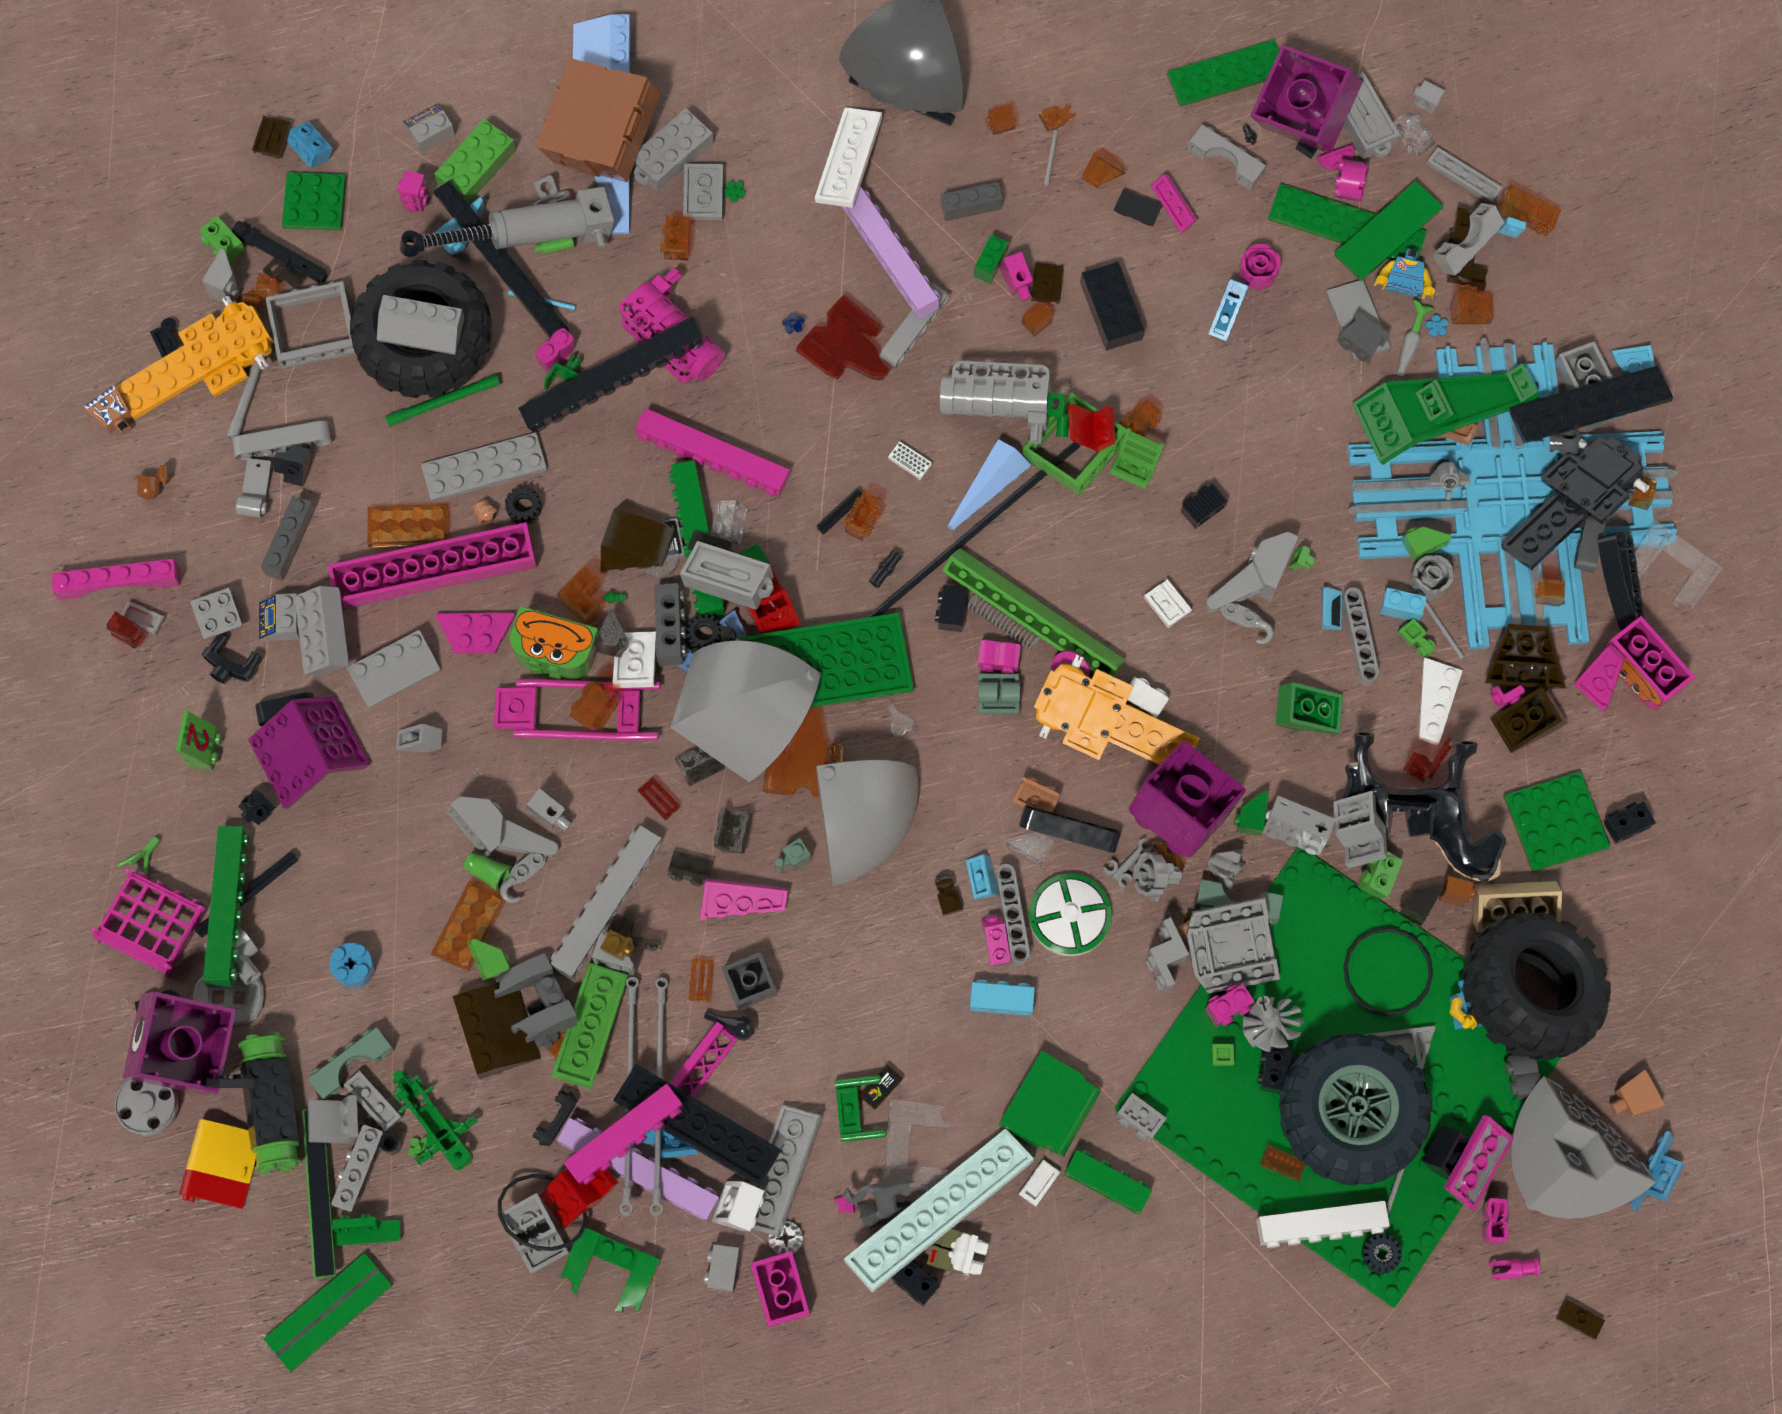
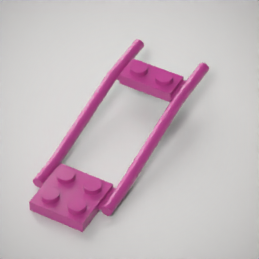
(517, 710)

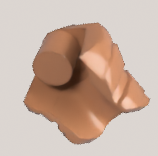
(484, 511)

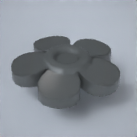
(547, 1041)

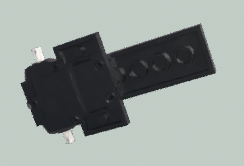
(1584, 487)

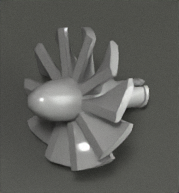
(1266, 1024)

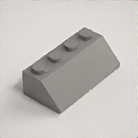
(419, 324)
(393, 669)

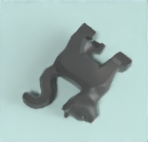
(886, 1205)

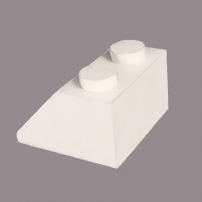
(738, 1205)

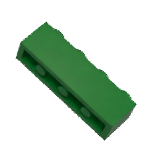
(1108, 1182)

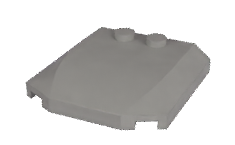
(1232, 945)

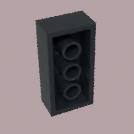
(1112, 306)

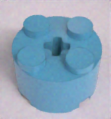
(361, 972)

